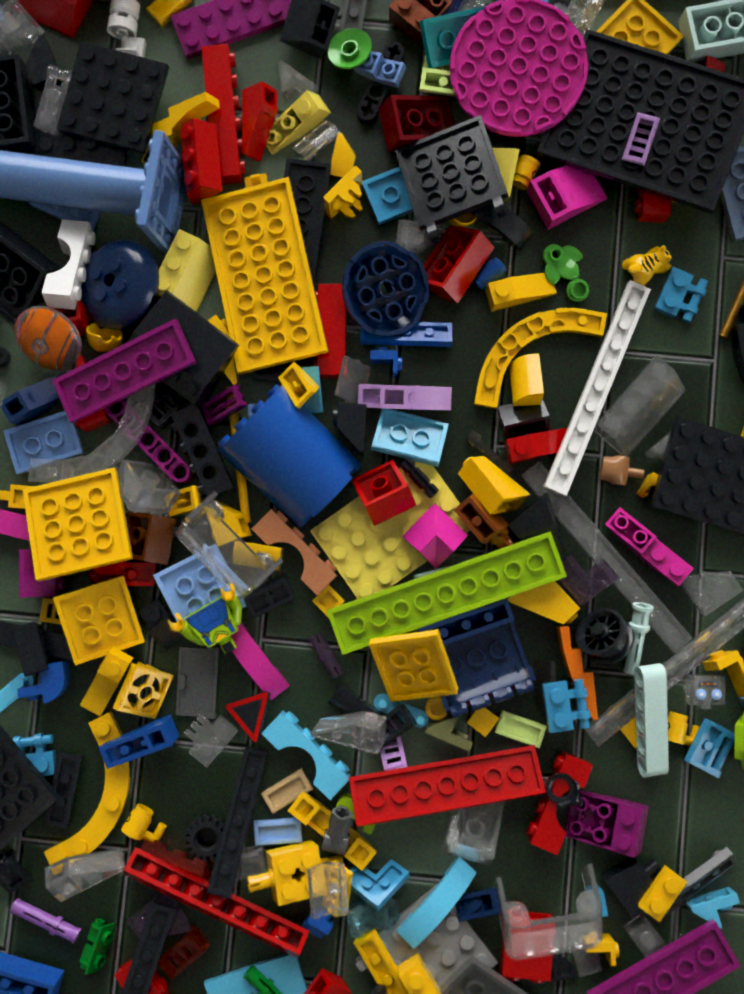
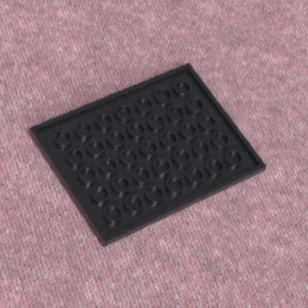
(696, 130)

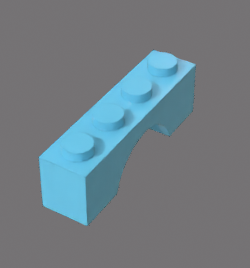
(329, 773)

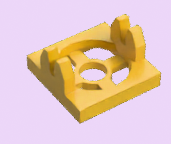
(343, 195)
(152, 709)

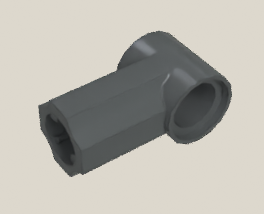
(337, 834)

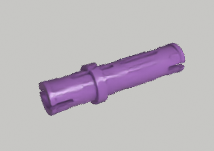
(54, 924)

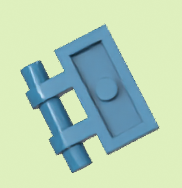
(673, 293)
(558, 706)
(43, 760)

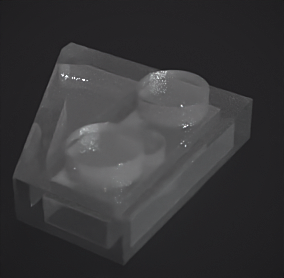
(711, 590)

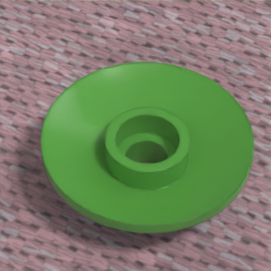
(349, 48)

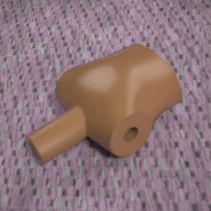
(617, 470)

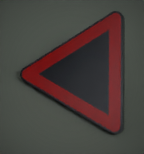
(250, 713)

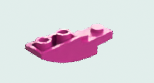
(648, 547)

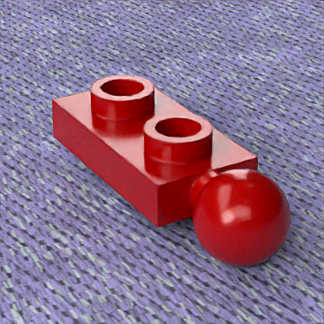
(134, 573)

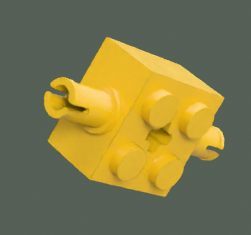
(282, 865)

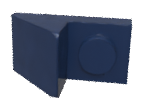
(478, 905)

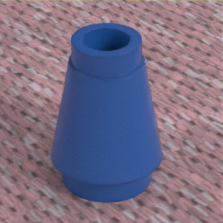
(492, 271)

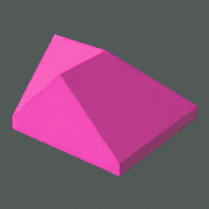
(435, 536)

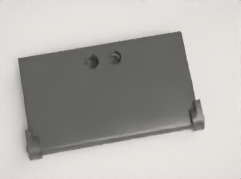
(201, 674)

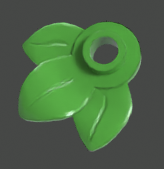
(562, 266)

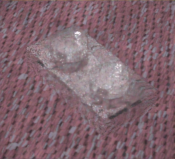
(315, 140)

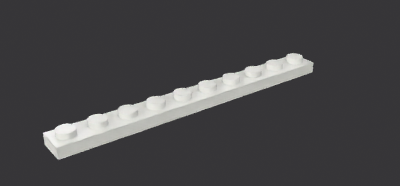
(596, 389)

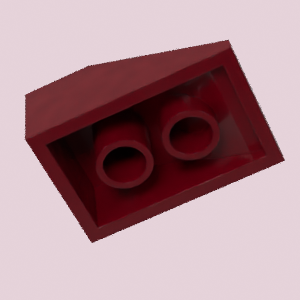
(413, 118)

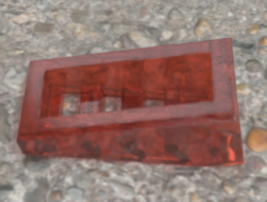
(194, 941)

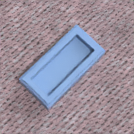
(277, 831)

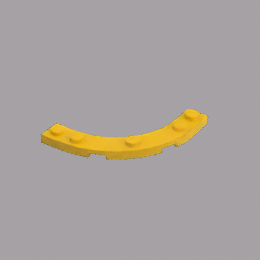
(523, 333)
(111, 804)

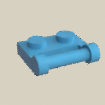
(707, 745)

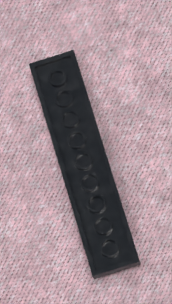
(309, 185)

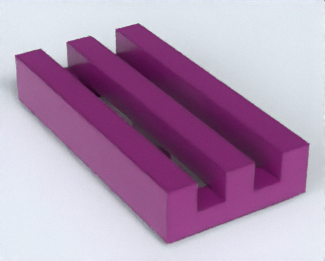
(228, 412)

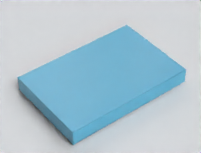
(410, 437)

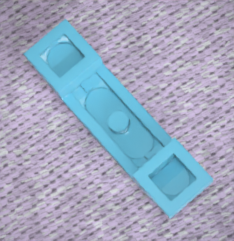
(437, 903)

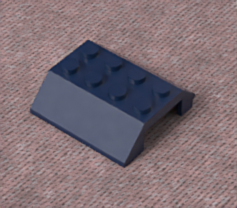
(483, 657)

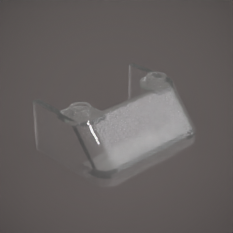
(223, 550)
(552, 935)

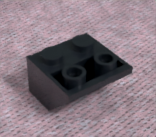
(310, 26)

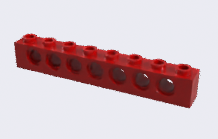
(233, 912)

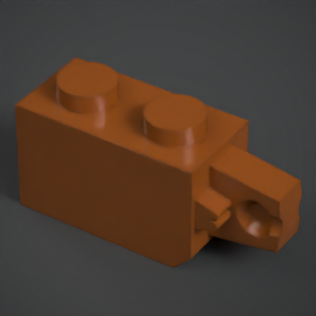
(482, 524)

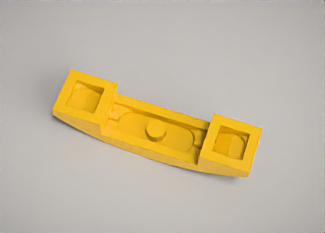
(317, 816)

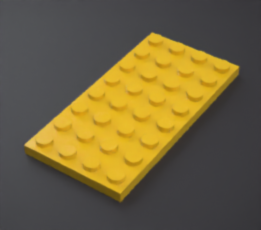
(264, 276)

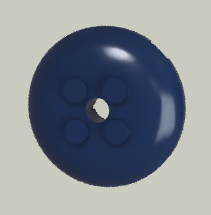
(404, 283)
(119, 284)

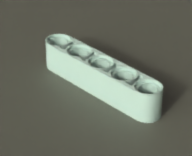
(651, 720)

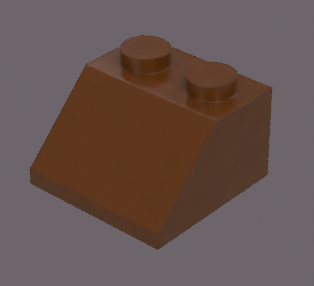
(150, 536)

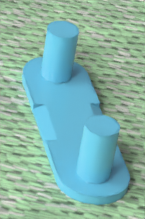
(9, 692)
(384, 705)

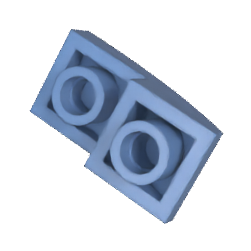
(382, 70)

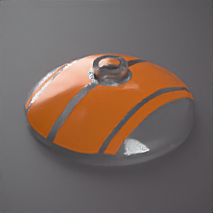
(48, 337)

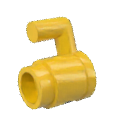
(525, 171)
(678, 727)
(138, 822)

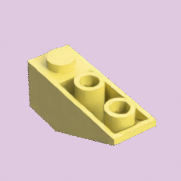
(296, 121)

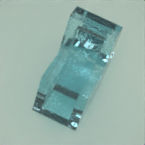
(365, 917)

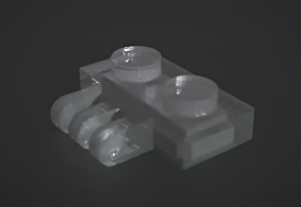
(210, 738)

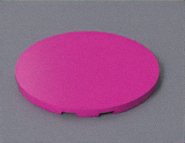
(519, 67)

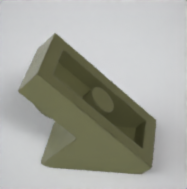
(443, 729)

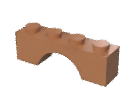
(316, 572)

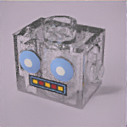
(704, 690)

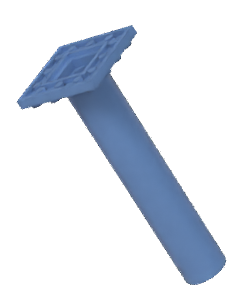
(149, 194)

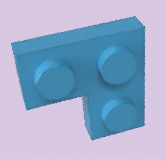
(380, 887)

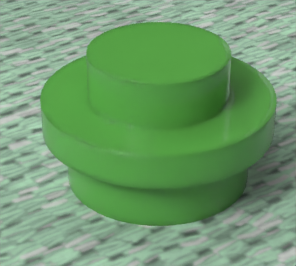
(577, 290)

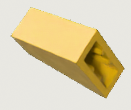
(492, 486)
(547, 601)

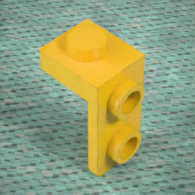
(734, 666)

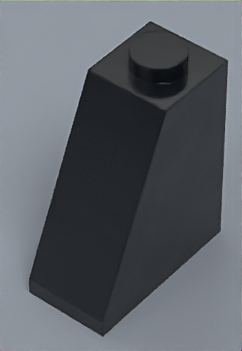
(538, 520)

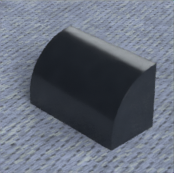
(523, 420)
(349, 702)

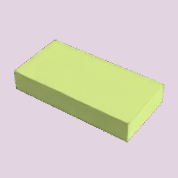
(520, 728)

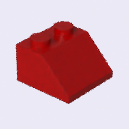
(384, 492)

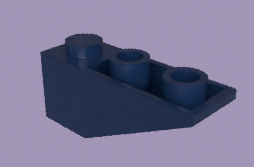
(31, 401)

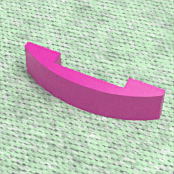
(257, 663)

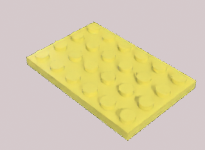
(378, 555)

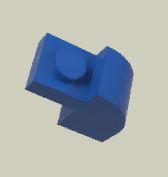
(53, 683)

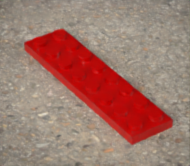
(446, 786)

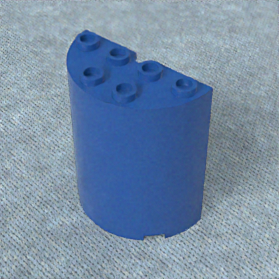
(289, 457)

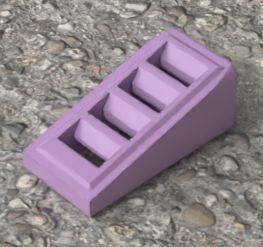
(645, 120)
(384, 756)

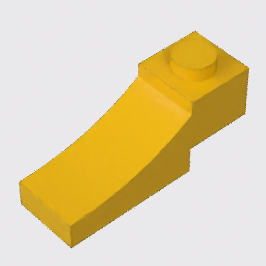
(179, 114)
(106, 681)

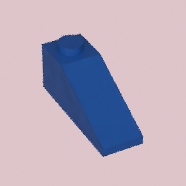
(140, 742)

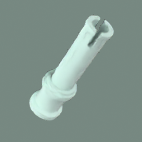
(640, 626)

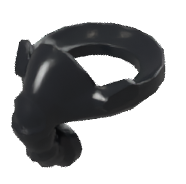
(572, 797)

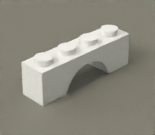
(63, 287)

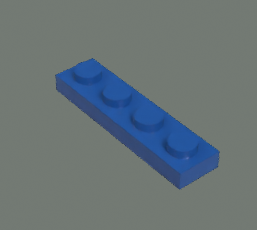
(421, 334)

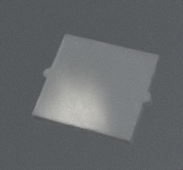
(351, 375)

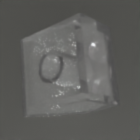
(146, 487)

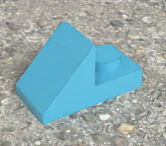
(708, 904)

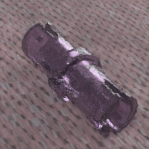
(326, 655)

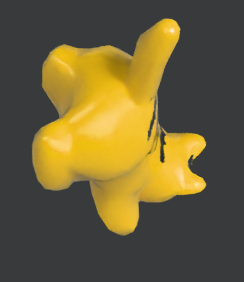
(645, 266)

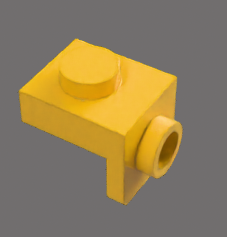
(610, 947)

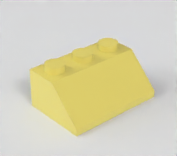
(187, 270)

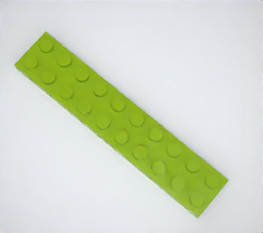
(447, 592)

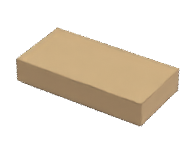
(286, 790)

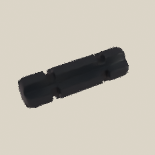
(419, 478)

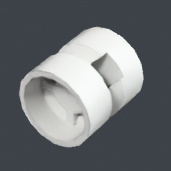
(123, 18)

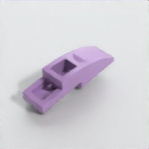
(405, 397)

